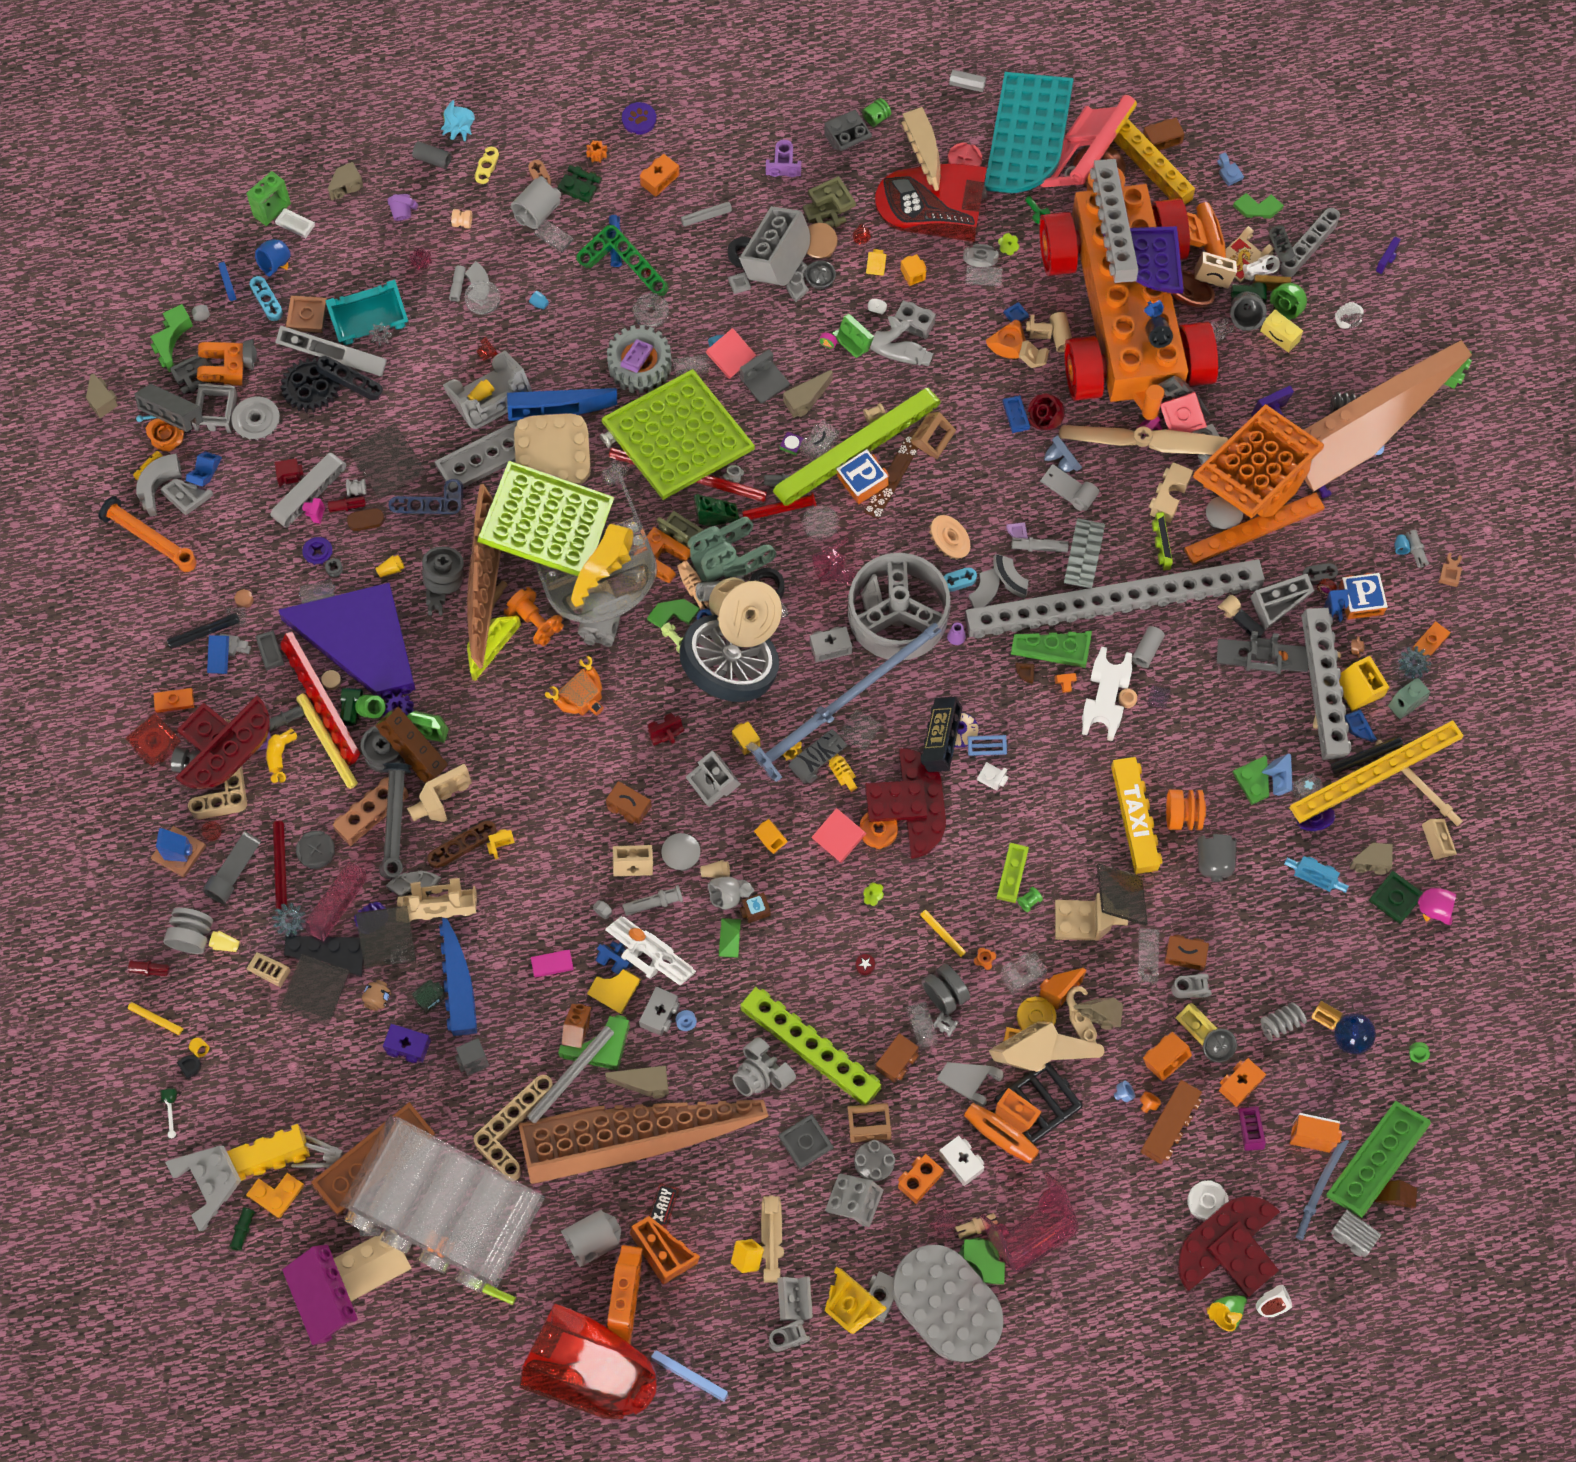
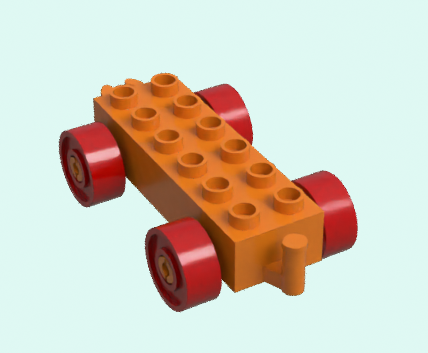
(1122, 346)

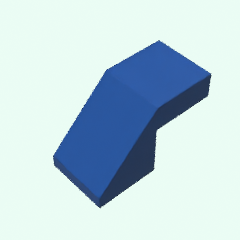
(205, 468)

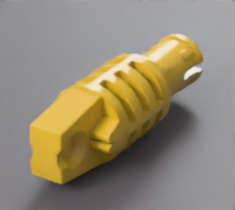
(842, 772)

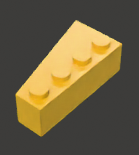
(270, 1153)

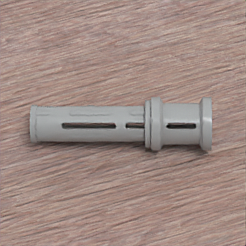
(662, 898)

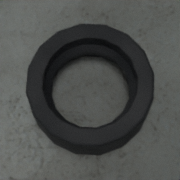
(773, 574)

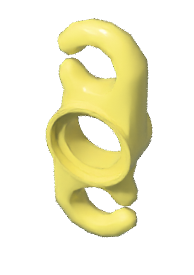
(486, 171)

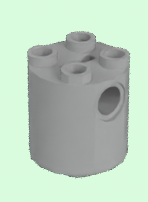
(535, 203)
(599, 632)
(592, 1237)

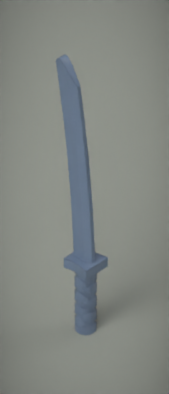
(1309, 1210)

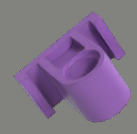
(783, 161)

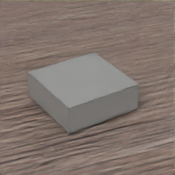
(739, 283)

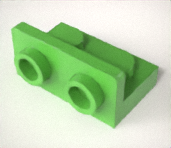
(853, 336)

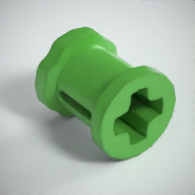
(1029, 899)

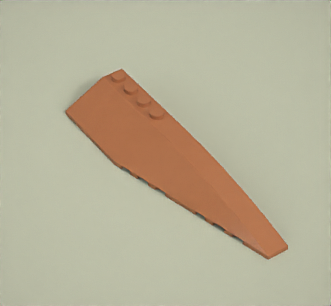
(1369, 421)
(615, 1136)

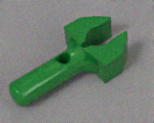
(1036, 218)

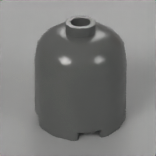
(1248, 318)
(1216, 856)

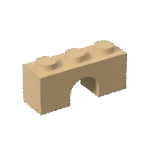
(1176, 479)

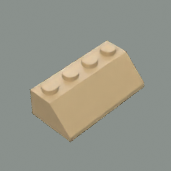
(370, 1266)

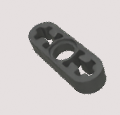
(1283, 238)

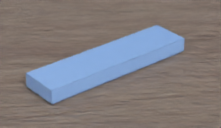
(689, 1375)

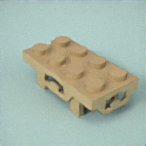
(454, 903)

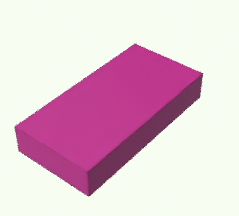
(552, 963)

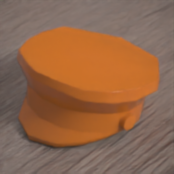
(164, 435)

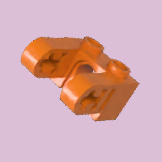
(232, 370)
(662, 542)

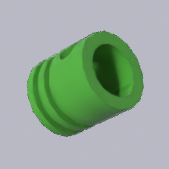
(877, 111)
(370, 706)

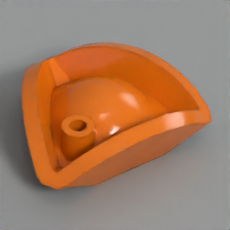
(1008, 340)

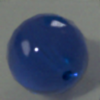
(1355, 1033)

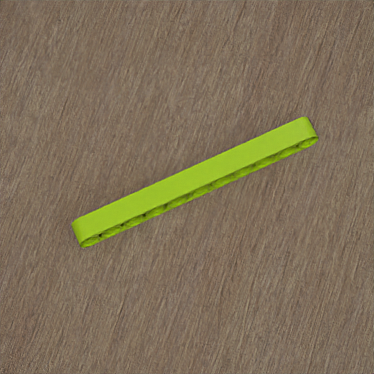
(866, 439)

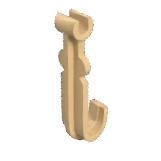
(771, 1236)

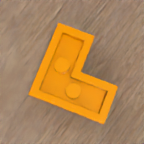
(277, 1199)

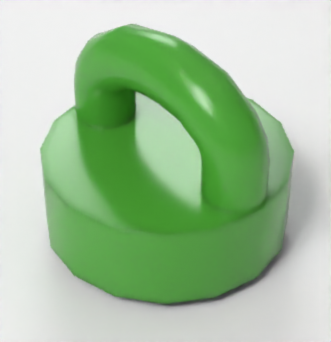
(1419, 1052)

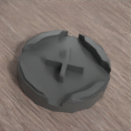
(315, 849)

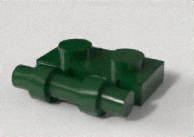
(579, 189)

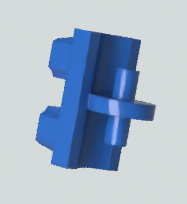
(606, 953)

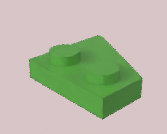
(1253, 781)

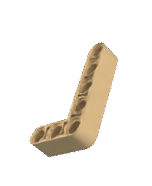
(226, 797)
(509, 1124)

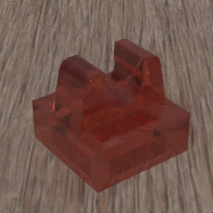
(486, 350)

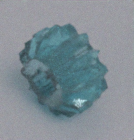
(1422, 667)
(290, 911)

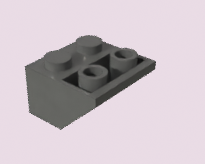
(846, 131)

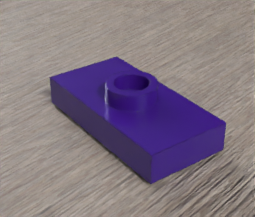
(1389, 255)

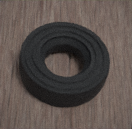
(734, 246)

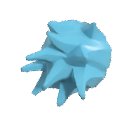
(457, 120)

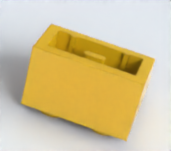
(1362, 683)

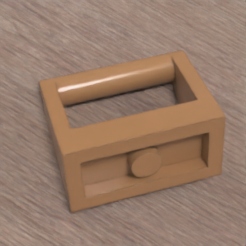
(926, 429)
(869, 1133)

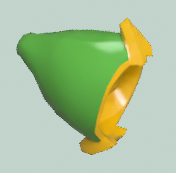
(1227, 1311)

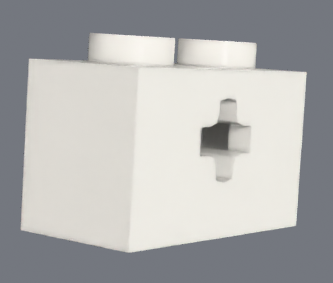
(963, 1171)

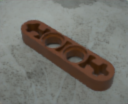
(460, 842)

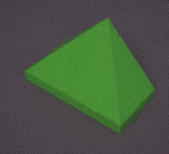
(729, 937)

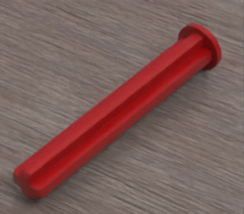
(779, 507)

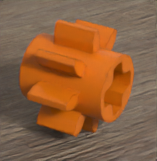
(596, 151)

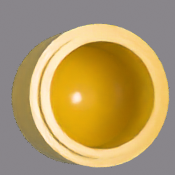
(195, 1044)

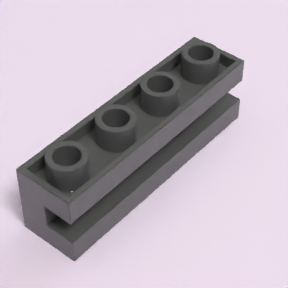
(168, 407)

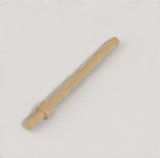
(1445, 809)

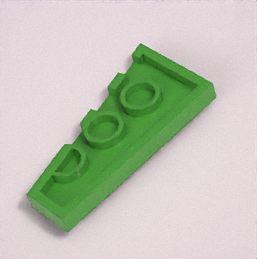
(1054, 647)

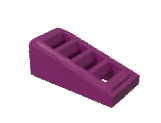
(1251, 1141)

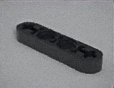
(351, 375)

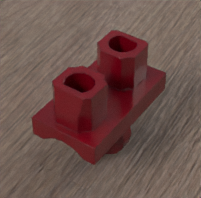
(665, 731)

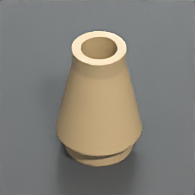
(716, 869)

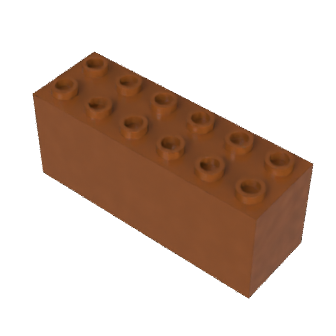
(337, 1179)

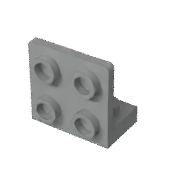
(854, 1199)

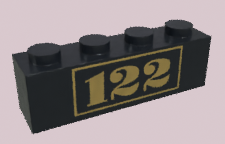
(941, 734)

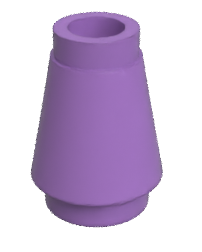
(956, 634)

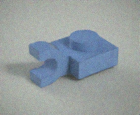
(1229, 173)

